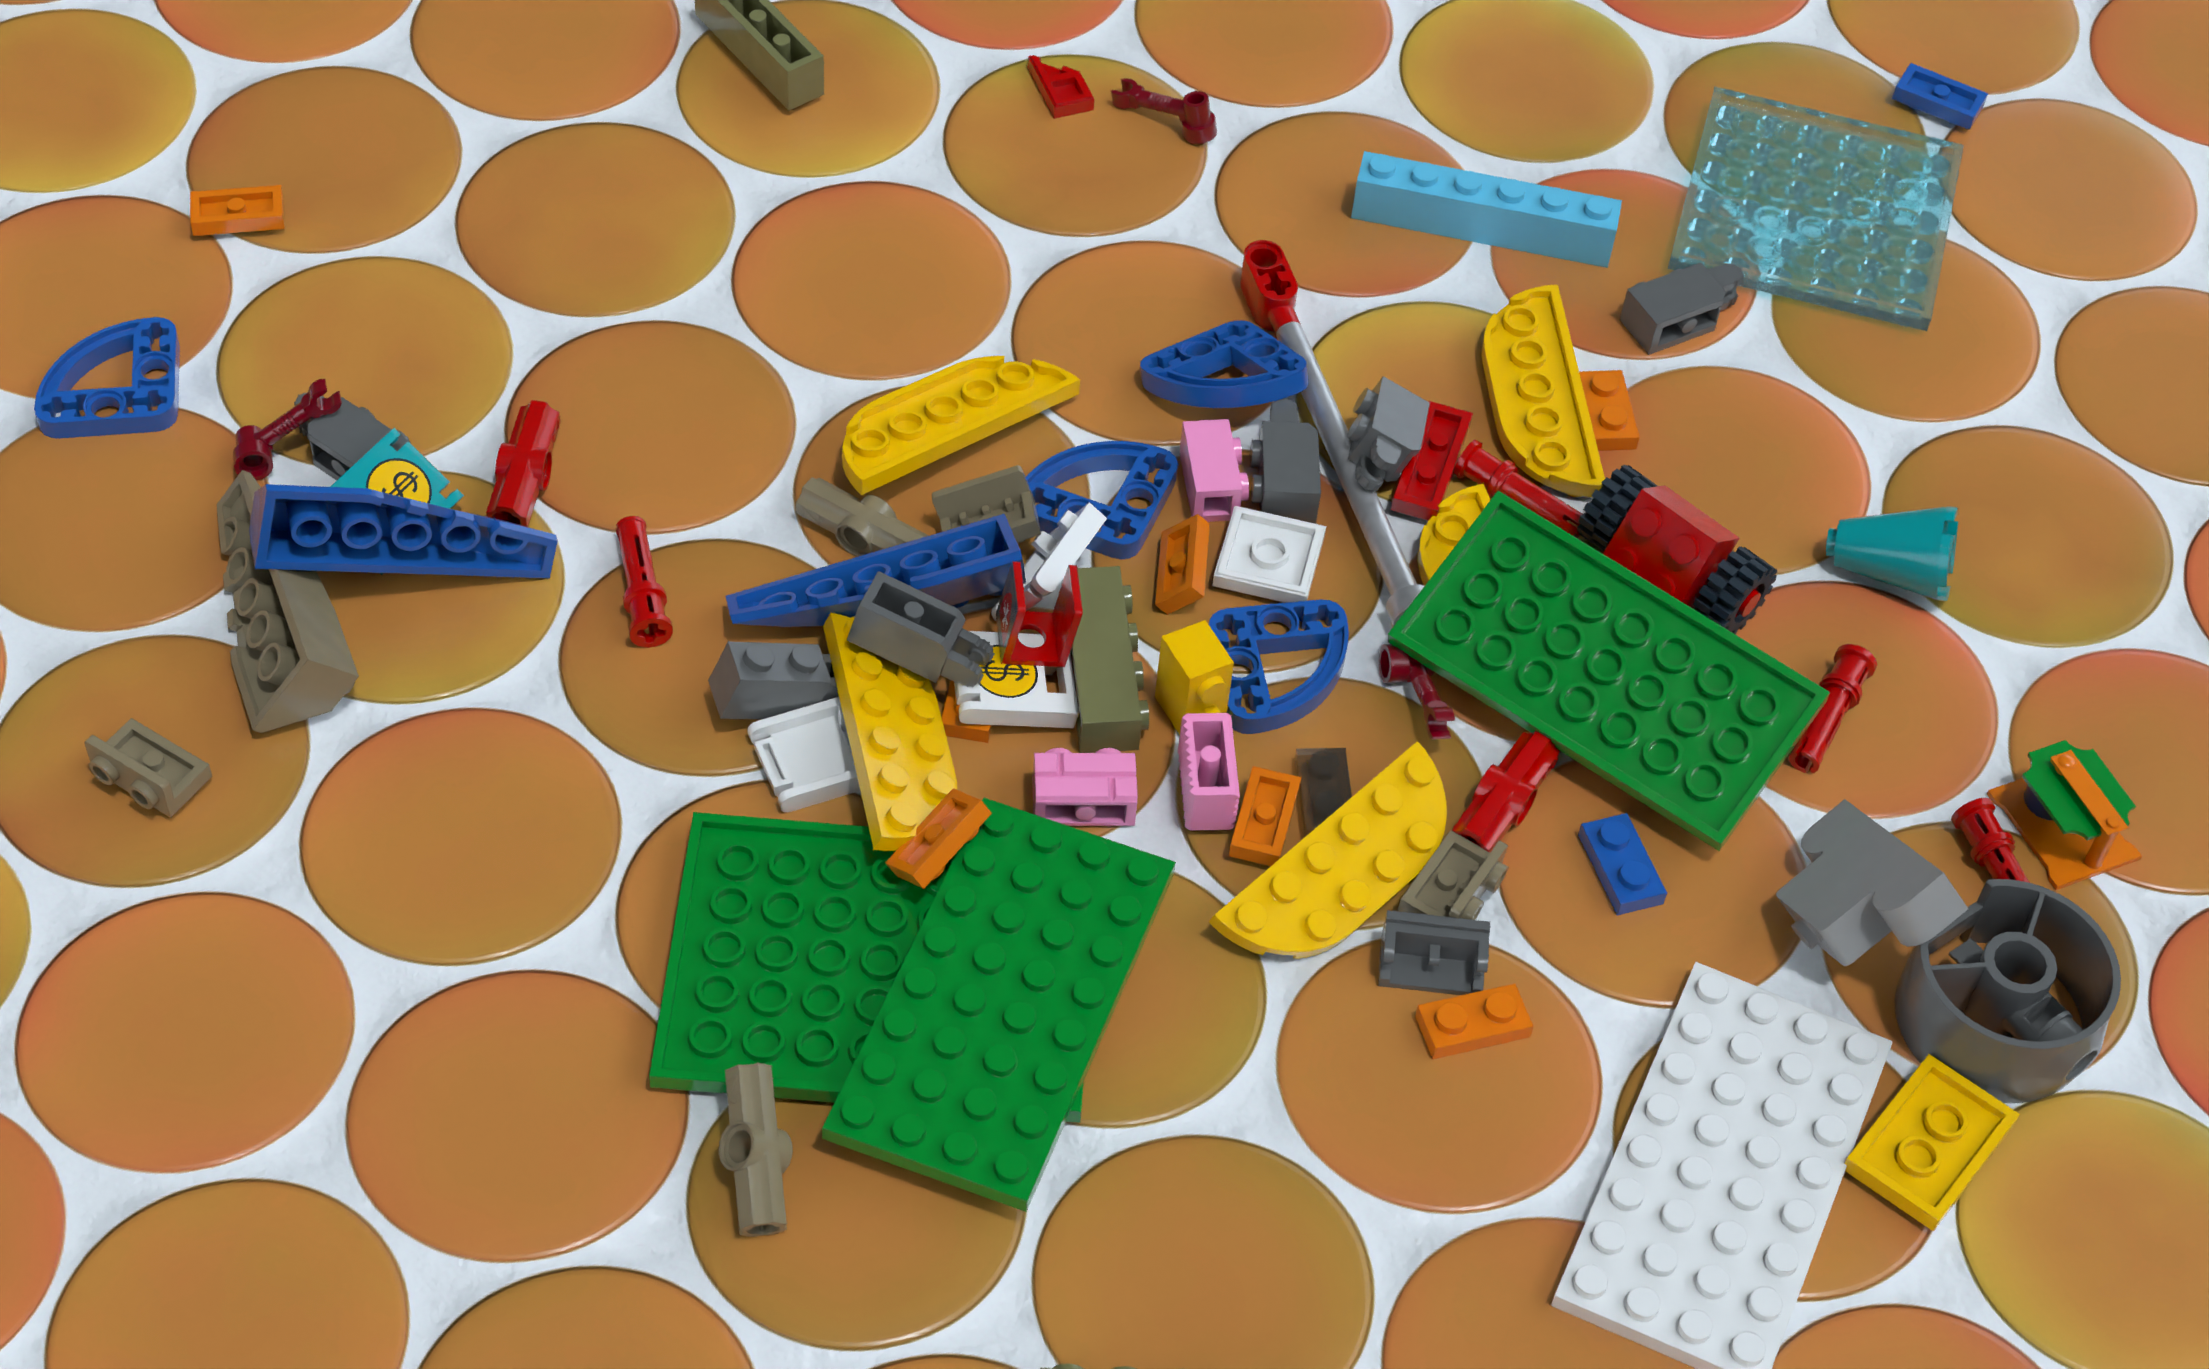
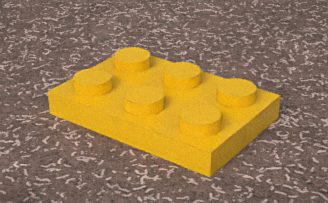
(1930, 1142)

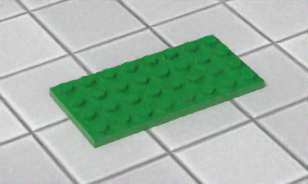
(1609, 669)
(1000, 1005)

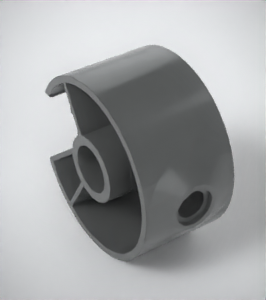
(1994, 1006)

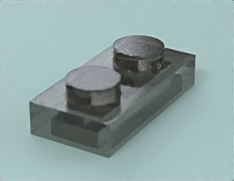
(1323, 784)

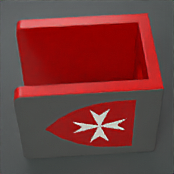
(1056, 627)

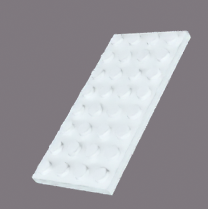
(1724, 1176)

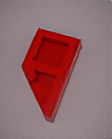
(1061, 88)

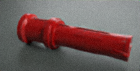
(1503, 477)
(643, 597)
(1844, 683)
(1991, 846)

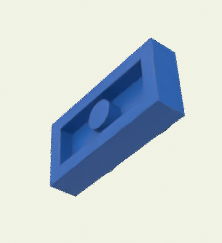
(1939, 96)
(1622, 864)

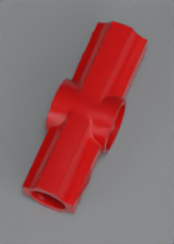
(524, 463)
(1507, 791)

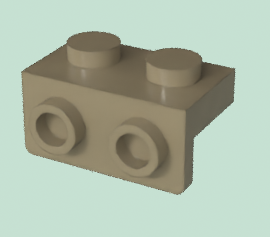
(987, 497)
(147, 767)
(1456, 879)

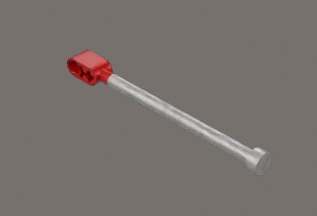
(1272, 297)

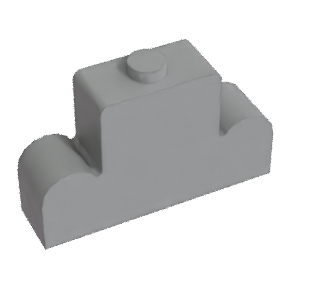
(1864, 888)

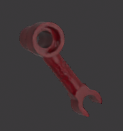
(1193, 111)
(255, 444)
(1398, 667)

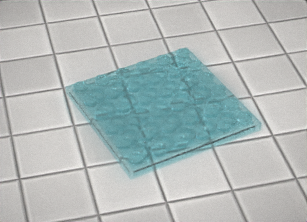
(1820, 207)

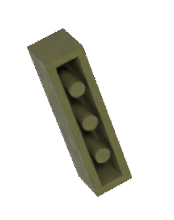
(767, 47)
(1104, 665)

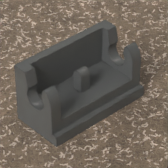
(1433, 953)

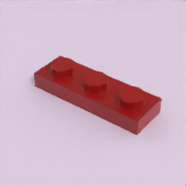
(1431, 470)

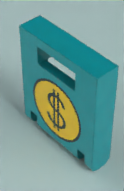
(399, 473)

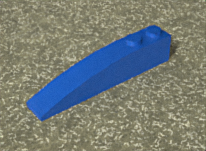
(388, 534)
(945, 565)

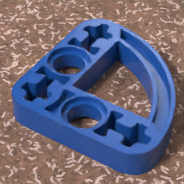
(136, 336)
(1271, 368)
(1120, 516)
(1255, 640)

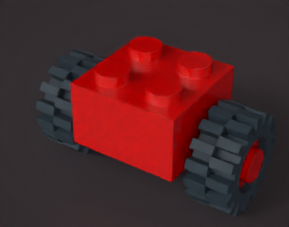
(1676, 548)

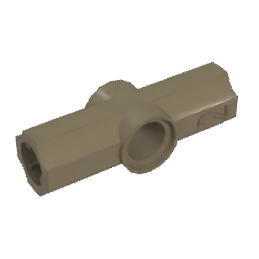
(857, 523)
(755, 1150)

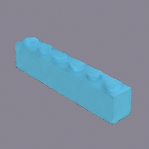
(1486, 209)

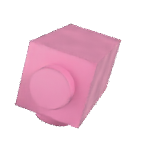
(1211, 469)

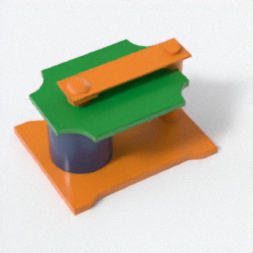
(2069, 813)

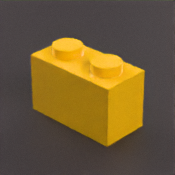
(1193, 673)

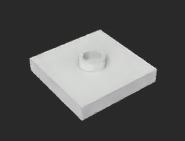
(1269, 555)

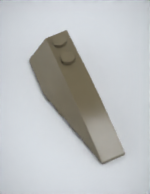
(288, 635)

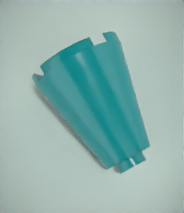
(1899, 548)

